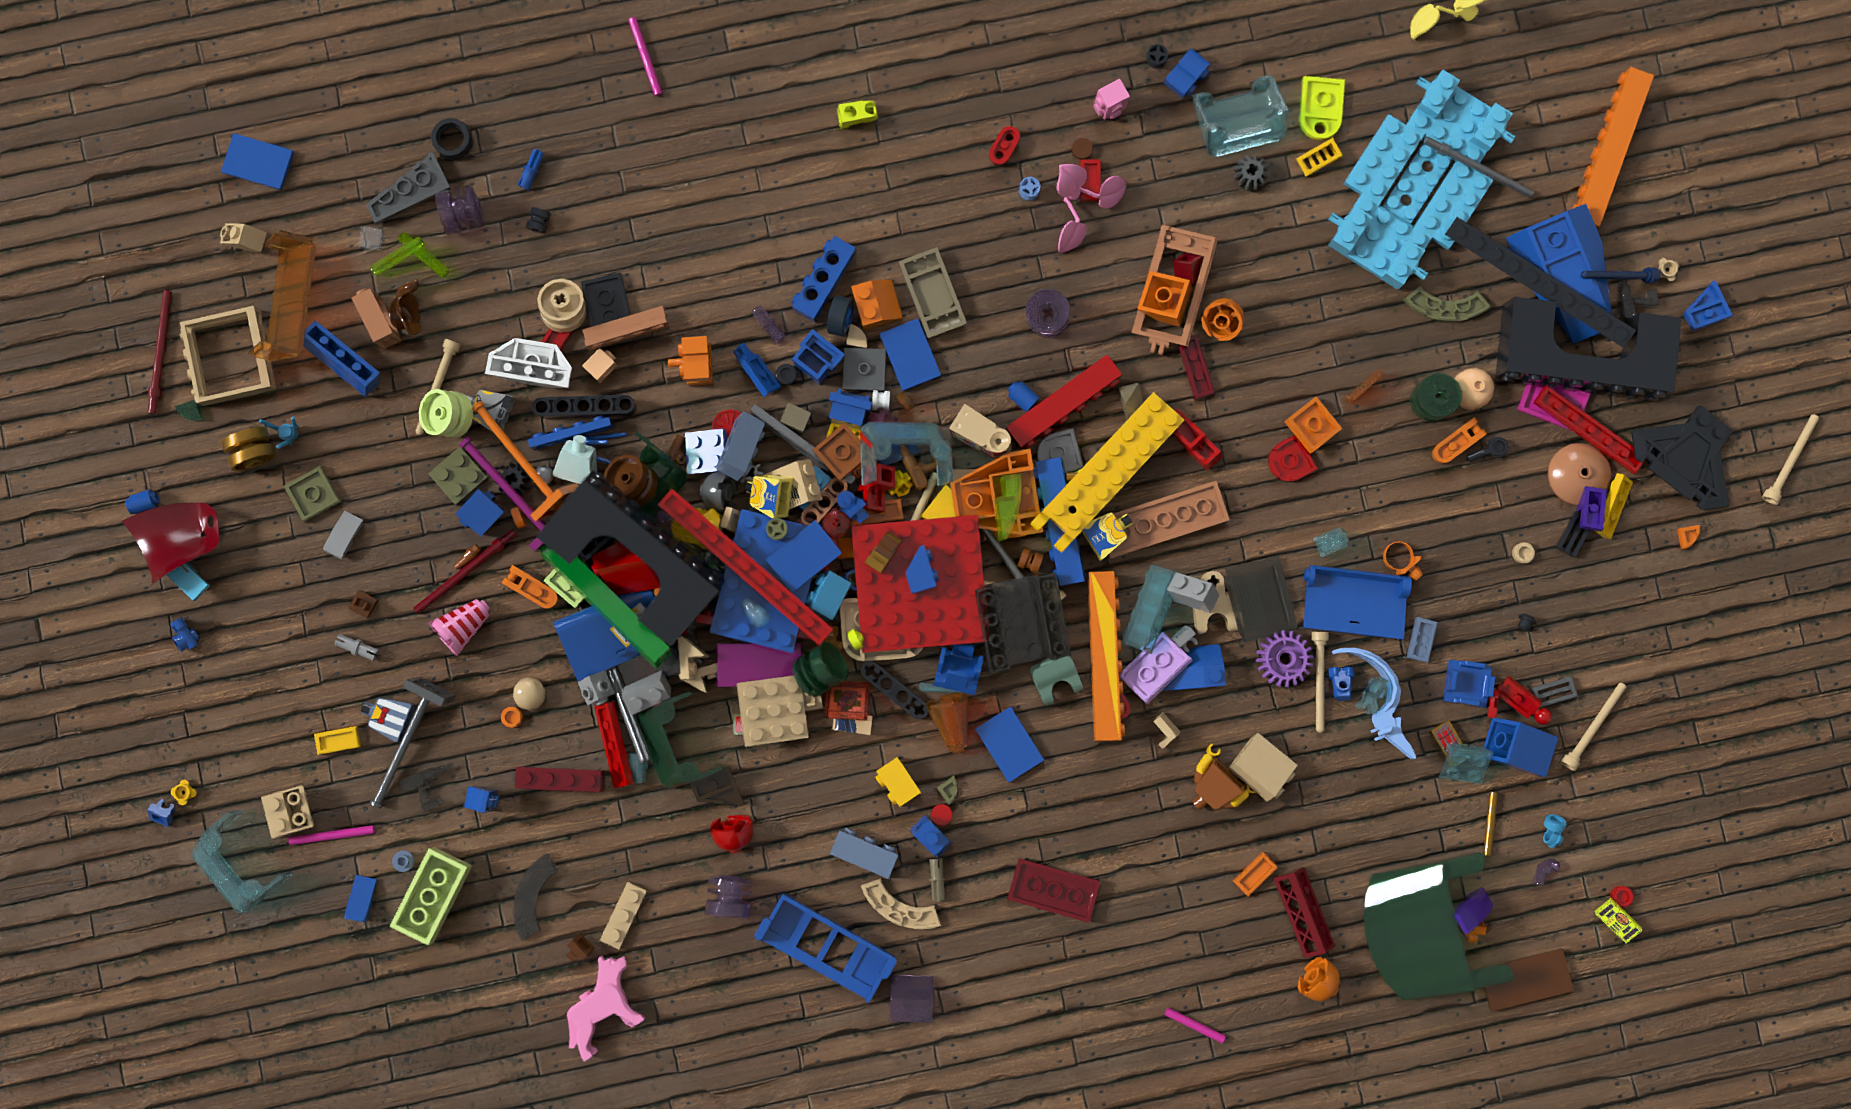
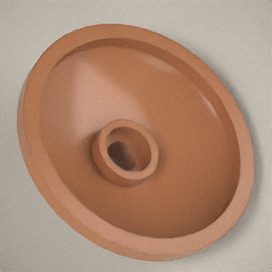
(1566, 468)

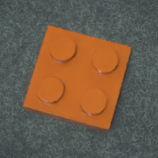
(1313, 425)

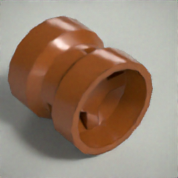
(1025, 559)

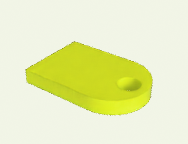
(1321, 105)

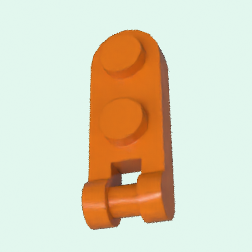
(1457, 442)
(531, 588)

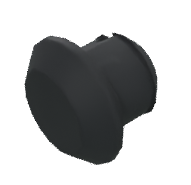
(1526, 622)

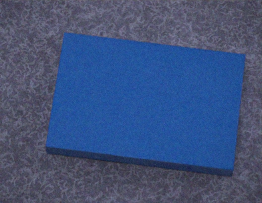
(257, 161)
(910, 354)
(803, 556)
(1009, 744)

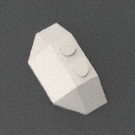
(530, 364)

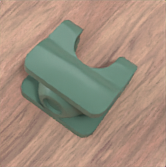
(1049, 672)

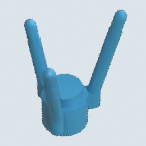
(286, 431)

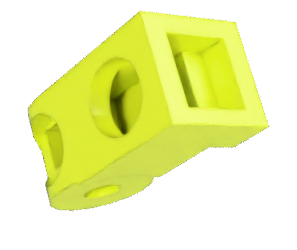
(856, 113)

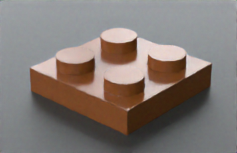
(840, 452)

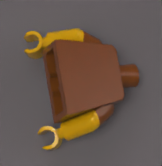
(1217, 784)

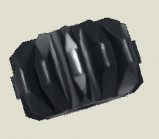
(521, 476)

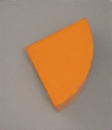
(1688, 535)

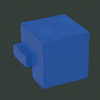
(817, 357)
(849, 408)
(480, 512)

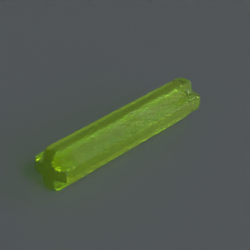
(397, 256)
(426, 257)

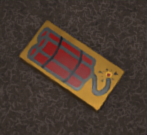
(1445, 734)

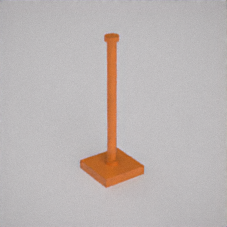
(554, 499)

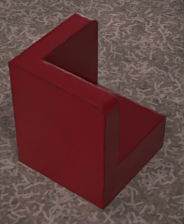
(1188, 267)

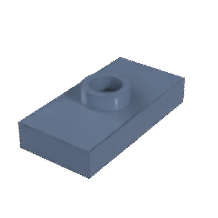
(1421, 639)

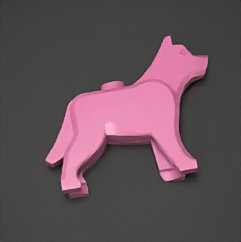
(594, 1006)

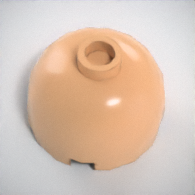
(1476, 388)

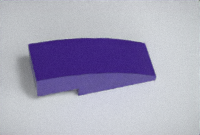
(1473, 910)

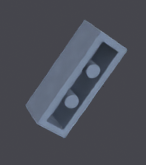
(741, 446)
(864, 852)

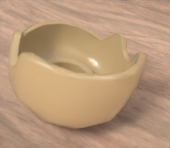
(529, 693)

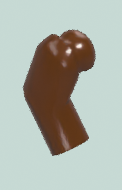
(676, 450)

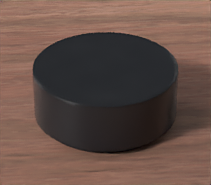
(786, 374)

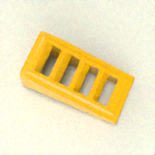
(1337, 155)

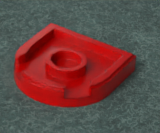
(1290, 460)

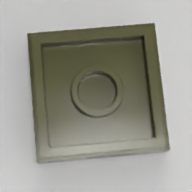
(312, 494)

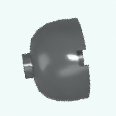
(718, 491)

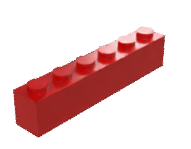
(1063, 402)

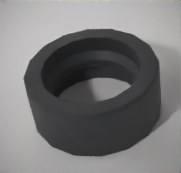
(445, 124)

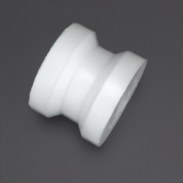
(880, 400)

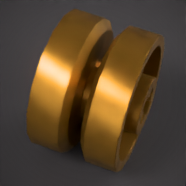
(248, 448)

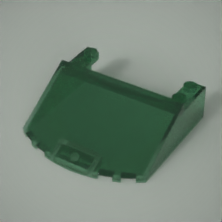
(1415, 930)

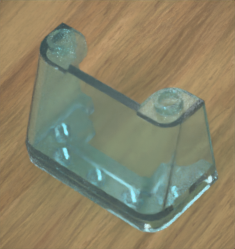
(1243, 118)

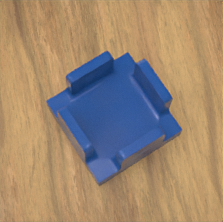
(959, 669)
(1468, 683)

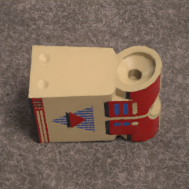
(980, 433)

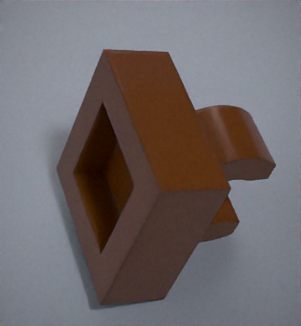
(363, 604)
(579, 947)

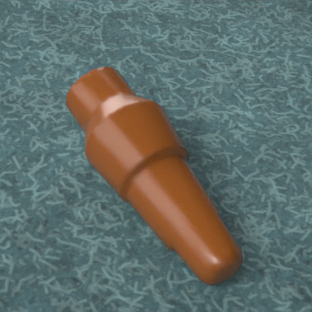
(469, 555)

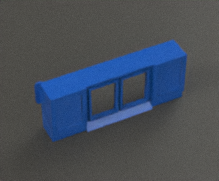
(865, 967)

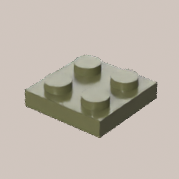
(458, 476)

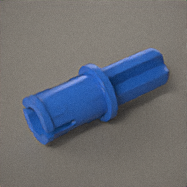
(531, 169)

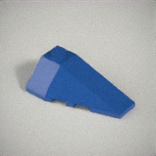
(1204, 670)

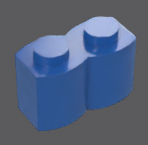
(1187, 73)

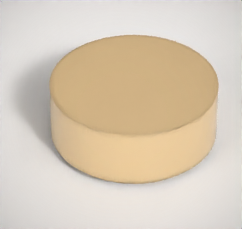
(1523, 553)

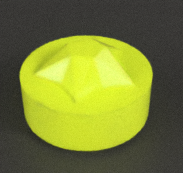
(856, 639)

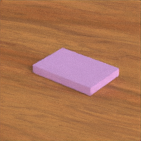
(1152, 673)

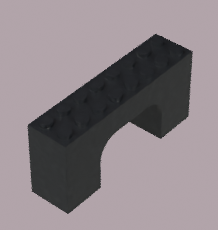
(1532, 356)
(602, 509)

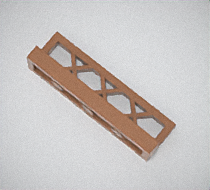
(625, 328)

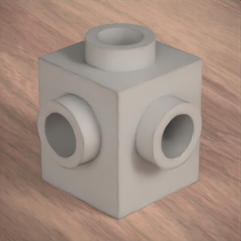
(596, 688)

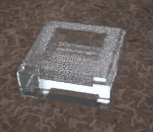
(371, 238)

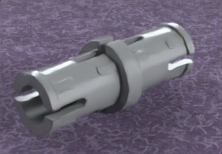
(356, 647)

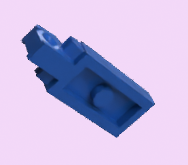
(756, 370)

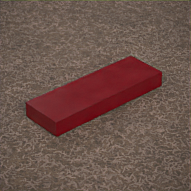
(1196, 369)

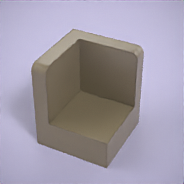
(795, 418)

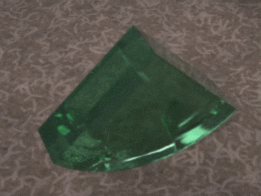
(190, 411)

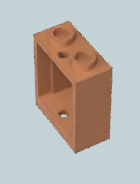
(376, 318)

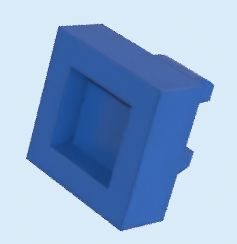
(161, 815)

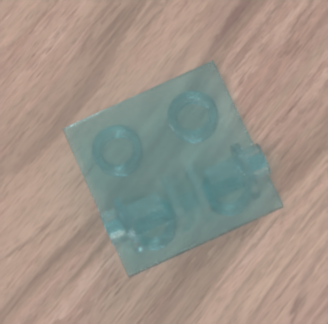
(1466, 763)

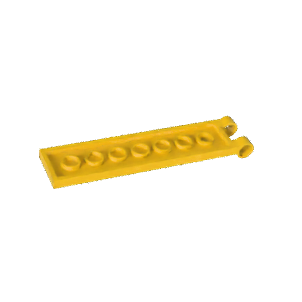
(1110, 469)

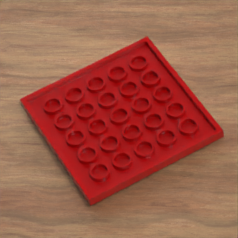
(934, 617)

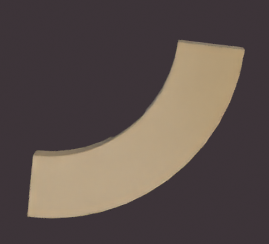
(899, 912)

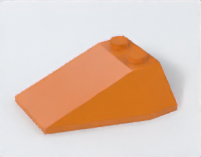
(977, 490)

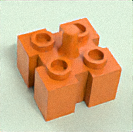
(695, 361)

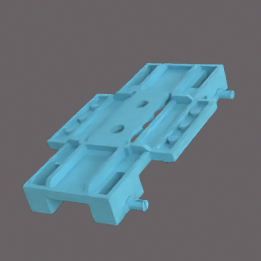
(1382, 235)

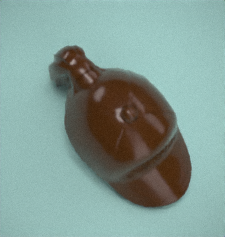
(405, 308)

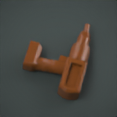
(917, 470)

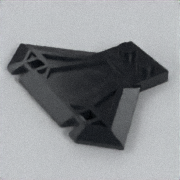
(1688, 456)

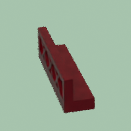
(1312, 913)

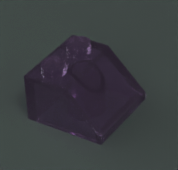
(911, 998)

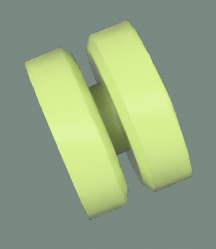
(445, 413)

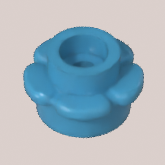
(1552, 838)

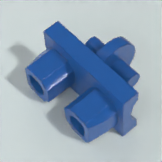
(852, 506)

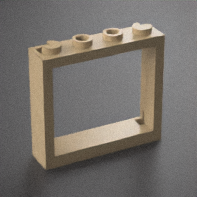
(192, 355)

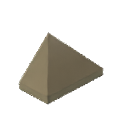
(1131, 398)

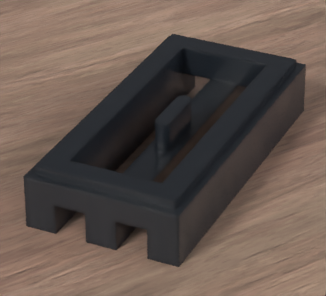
(1566, 550)

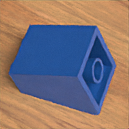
(1520, 746)

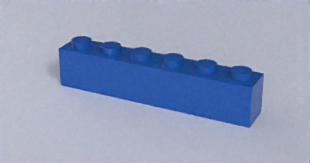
(1069, 562)

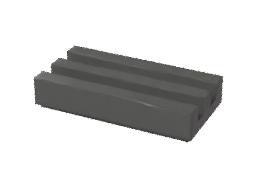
(1571, 686)

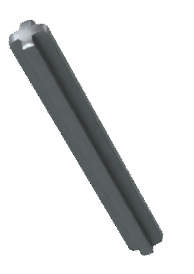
(630, 720)

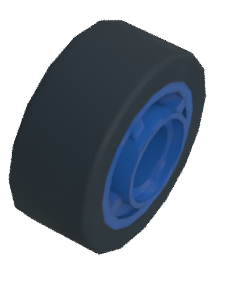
(840, 316)

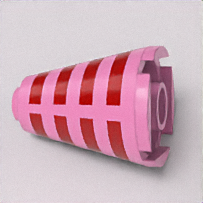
(461, 624)

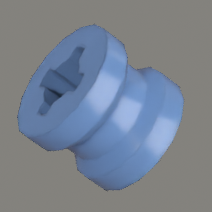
(1032, 185)

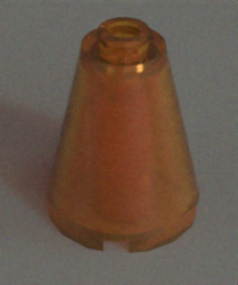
(951, 720)

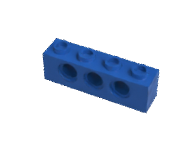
(812, 308)

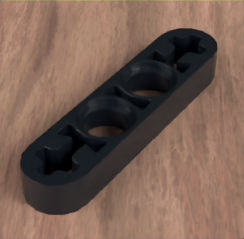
(893, 691)

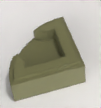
(949, 789)

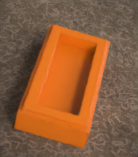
(1255, 874)

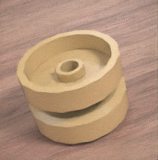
(562, 305)

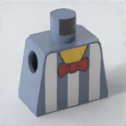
(389, 717)

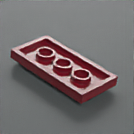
(1053, 890)

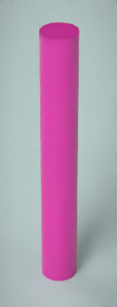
(1194, 1025)

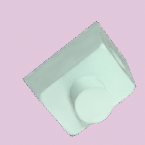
(575, 460)

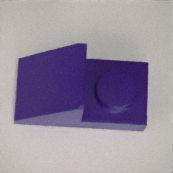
(1592, 508)

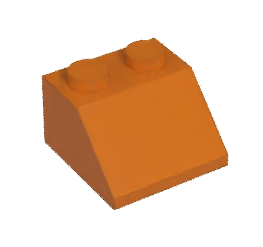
(1165, 298)
(876, 303)

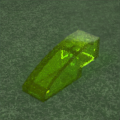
(1007, 505)

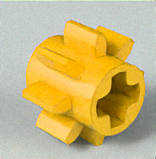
(902, 484)

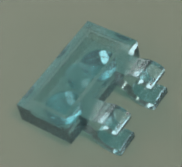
(1375, 689)

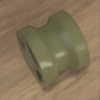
(776, 532)

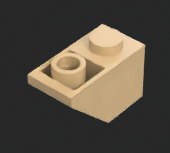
(243, 237)

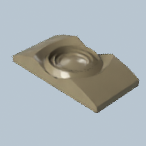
(932, 293)

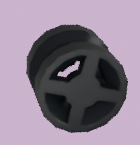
(1157, 51)

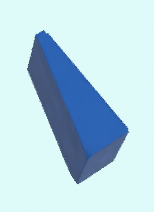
(361, 899)

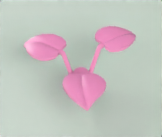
(1069, 186)

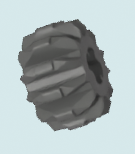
(1256, 166)

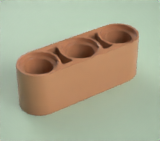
(827, 494)

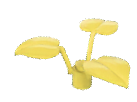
(1429, 16)

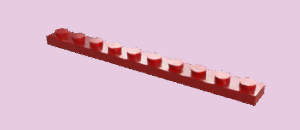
(745, 567)

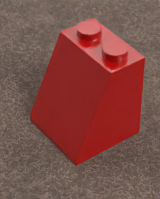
(623, 570)

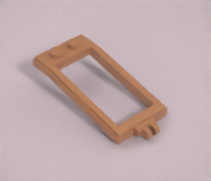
(1190, 243)

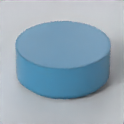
(1555, 823)

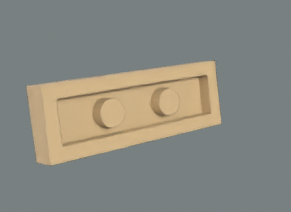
(623, 915)

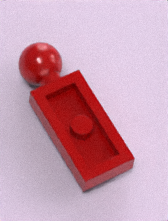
(1523, 700)

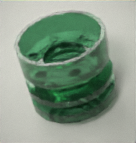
(1425, 403)
(820, 669)

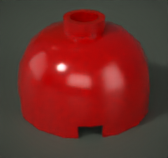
(732, 833)

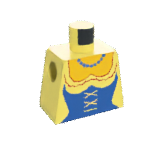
(770, 494)
(1106, 533)

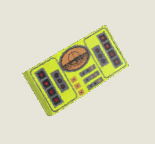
(1618, 920)

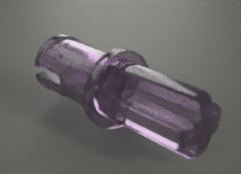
(768, 324)

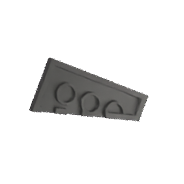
(410, 190)

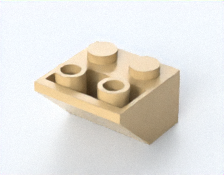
(287, 811)

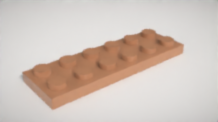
(1172, 517)

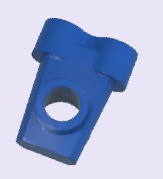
(186, 638)
(1341, 679)

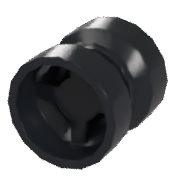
(538, 220)

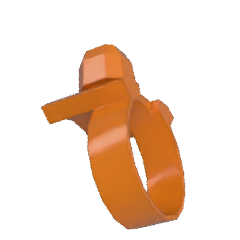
(1413, 572)

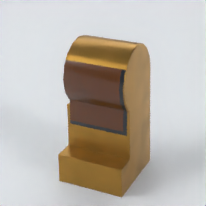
(883, 552)

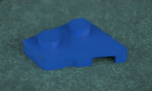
(1707, 308)

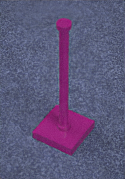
(466, 443)

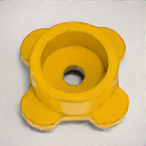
(176, 792)

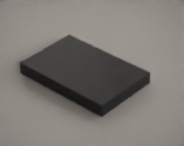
(605, 299)

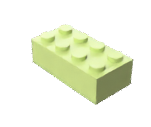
(431, 895)

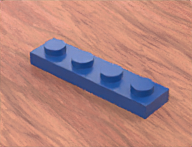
(561, 434)

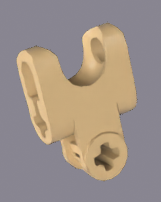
(1222, 606)

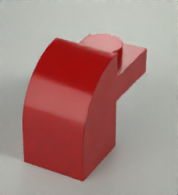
(875, 492)

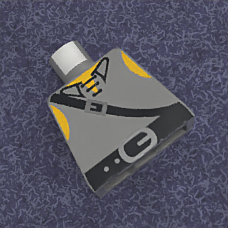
(496, 404)

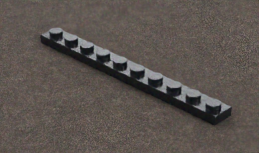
(1540, 282)

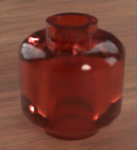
(836, 532)

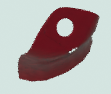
(173, 535)

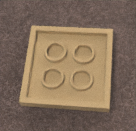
(772, 710)

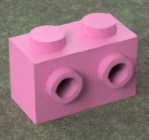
(1111, 100)

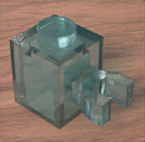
(1331, 541)

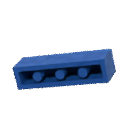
(340, 358)

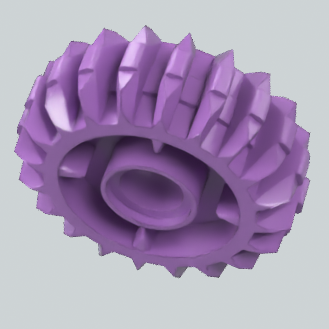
(1297, 658)

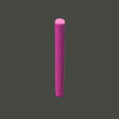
(645, 56)
(337, 834)

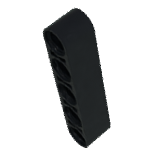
(574, 406)

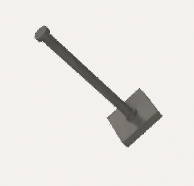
(429, 693)

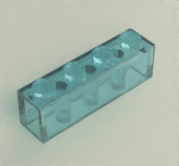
(1149, 611)

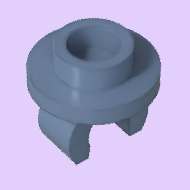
(403, 861)

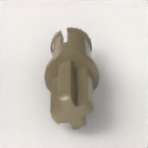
(937, 879)

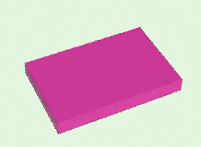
(1526, 405)

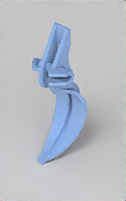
(1383, 720)

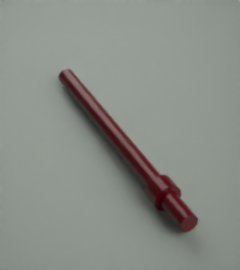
(155, 391)
(497, 545)

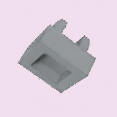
(1183, 636)

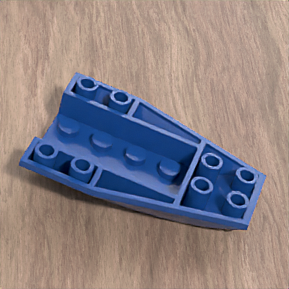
(1564, 249)

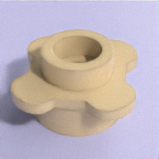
(1671, 265)

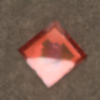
(848, 701)

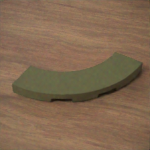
(1446, 311)

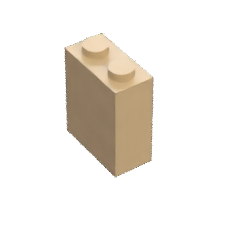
(1263, 767)

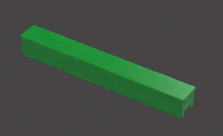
(609, 607)

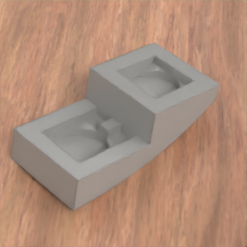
(342, 535)

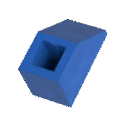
(919, 572)
(481, 799)

